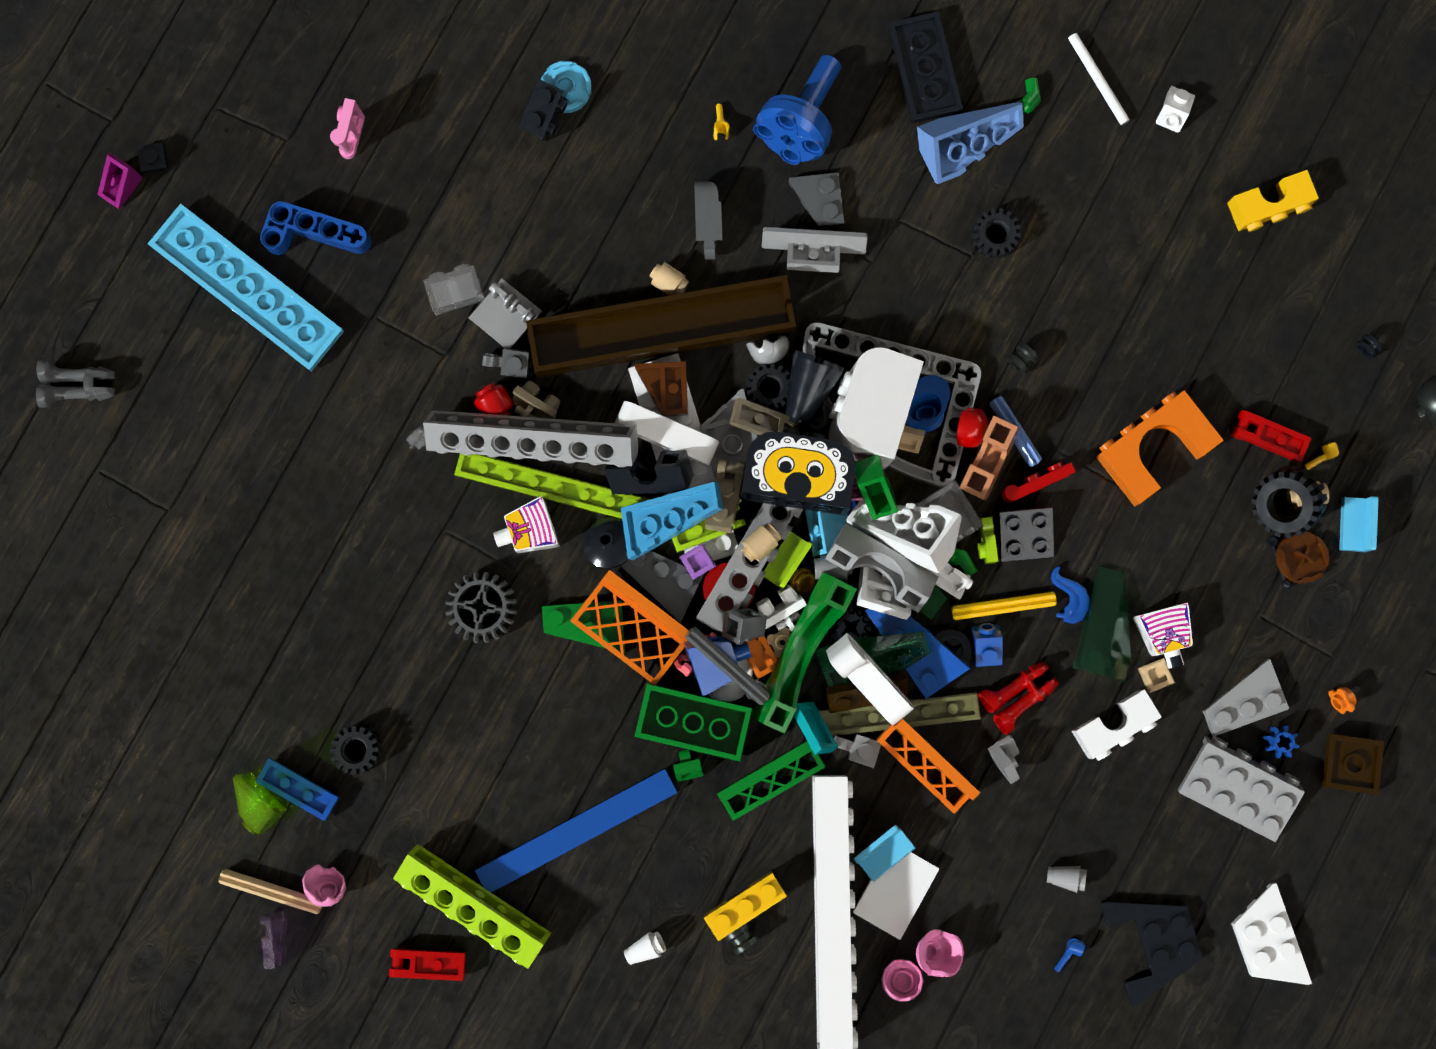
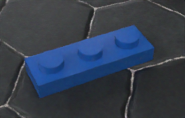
(297, 789)

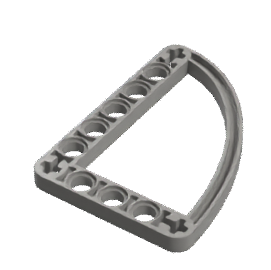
(931, 360)

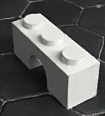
(1137, 715)

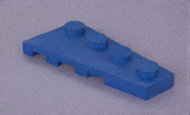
(934, 669)

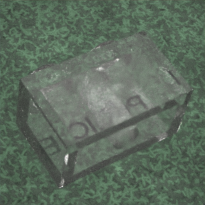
(454, 289)

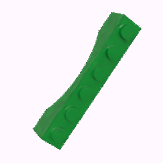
(822, 610)

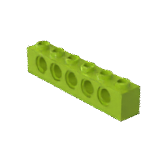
(465, 893)

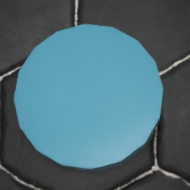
(572, 79)

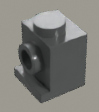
(743, 625)

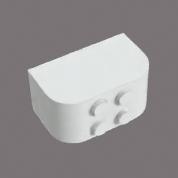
(874, 403)

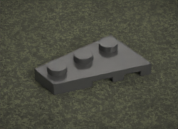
(664, 581)

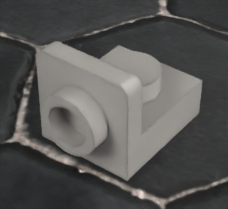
(1003, 757)

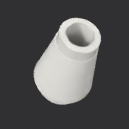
(646, 948)

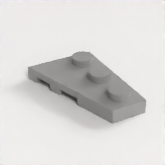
(1250, 700)

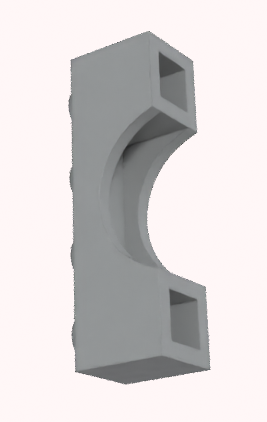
(909, 580)

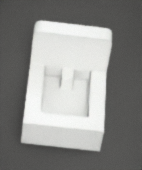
(1175, 109)

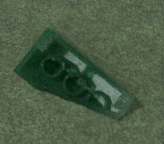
(888, 652)

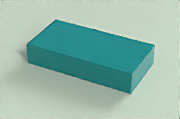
(814, 728)

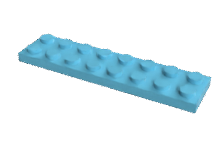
(246, 287)

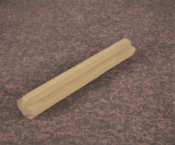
(267, 890)

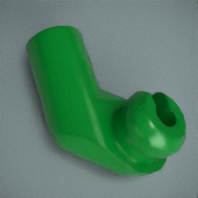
(1032, 98)
(962, 559)

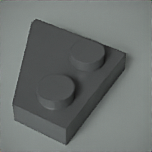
(820, 198)

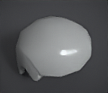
(767, 352)

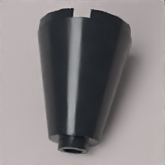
(809, 386)

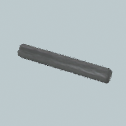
(727, 666)

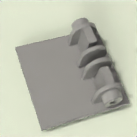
(504, 314)

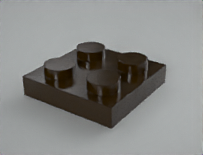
(1353, 764)

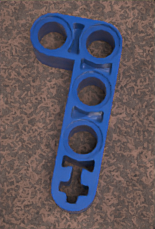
(316, 232)

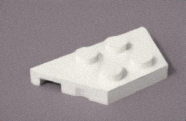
(1269, 940)

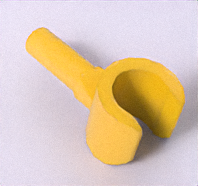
(720, 126)
(1330, 451)

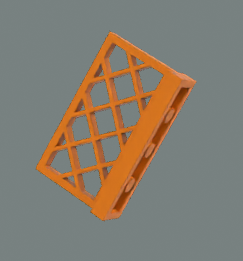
(645, 608)

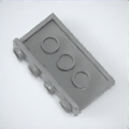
(1242, 788)

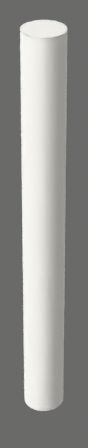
(1099, 79)

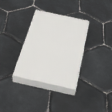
(896, 895)

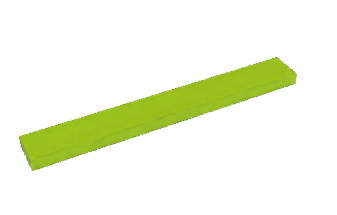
(544, 484)

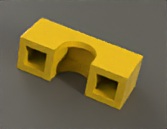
(1252, 210)
(744, 906)

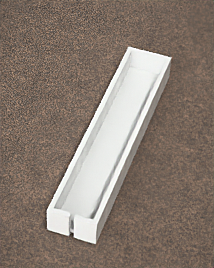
(832, 912)

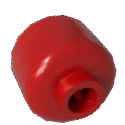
(493, 400)

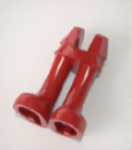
(995, 700)

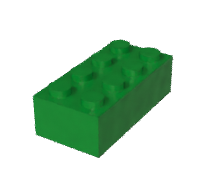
(693, 722)

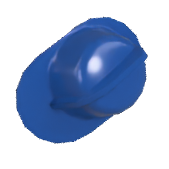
(928, 403)

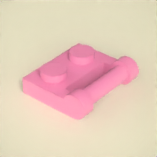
(349, 128)

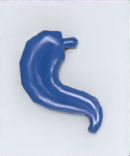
(1078, 601)

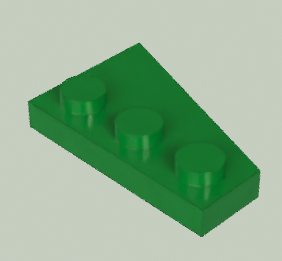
(558, 623)

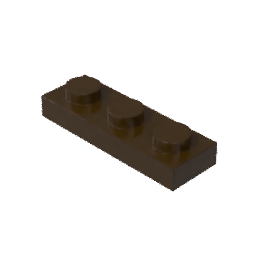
(849, 697)

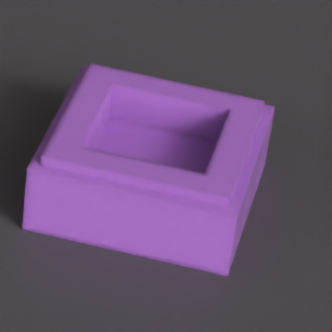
(698, 561)

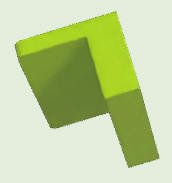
(787, 560)

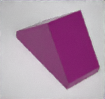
(117, 181)

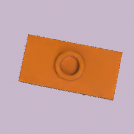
(763, 657)

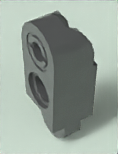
(707, 216)

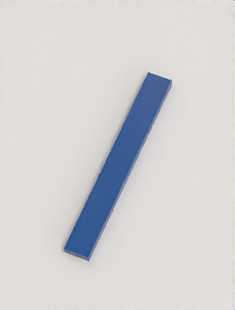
(576, 831)

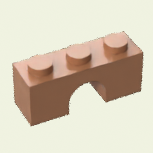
(991, 458)

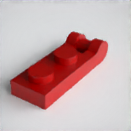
(1271, 436)
(1035, 482)
(428, 964)

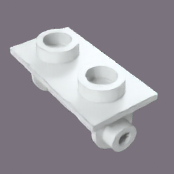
(953, 581)

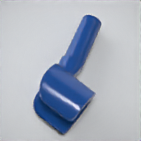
(1074, 947)

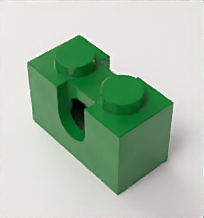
(875, 487)

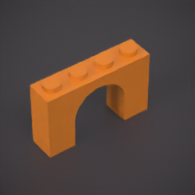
(1177, 415)

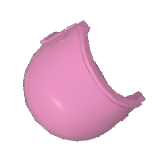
(940, 953)

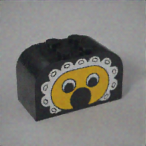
(799, 472)

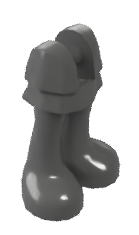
(48, 373)

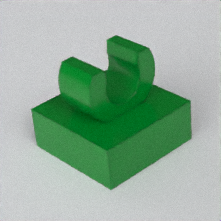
(687, 768)

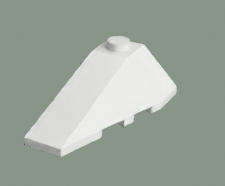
(915, 532)

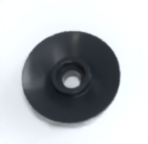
(610, 554)

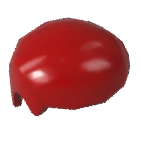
(972, 427)

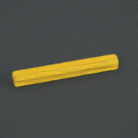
(1004, 605)

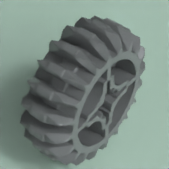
(483, 595)

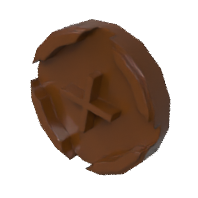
(1302, 558)

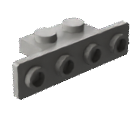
(814, 248)

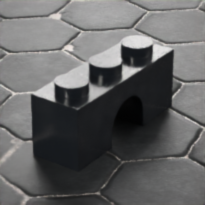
(669, 475)

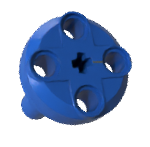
(795, 124)

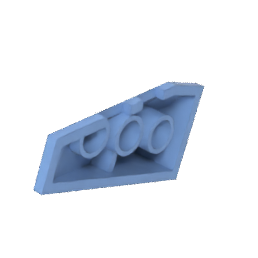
(960, 139)

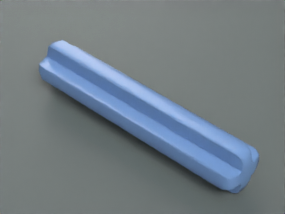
(1022, 441)

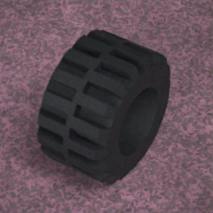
(1274, 516)

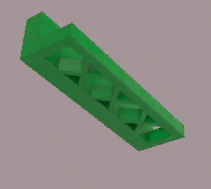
(765, 771)

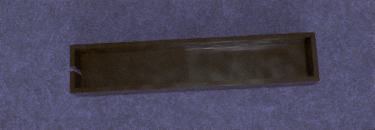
(661, 326)

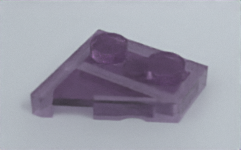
(272, 946)

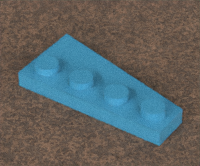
(663, 518)

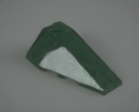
(1105, 634)

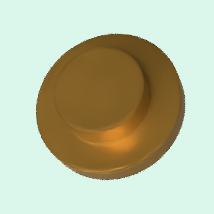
(802, 581)

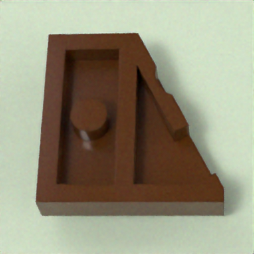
(666, 386)

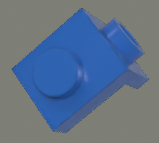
(987, 645)

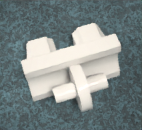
(791, 603)

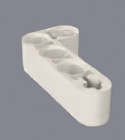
(668, 433)
(853, 662)

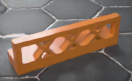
(935, 758)

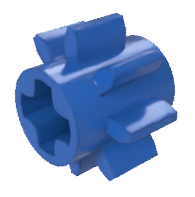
(1288, 744)

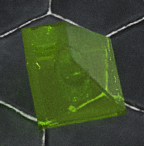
(256, 804)

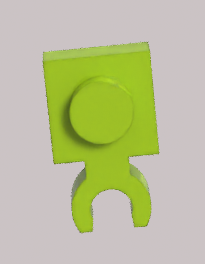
(987, 548)

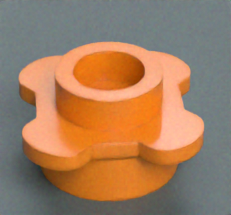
(1343, 700)

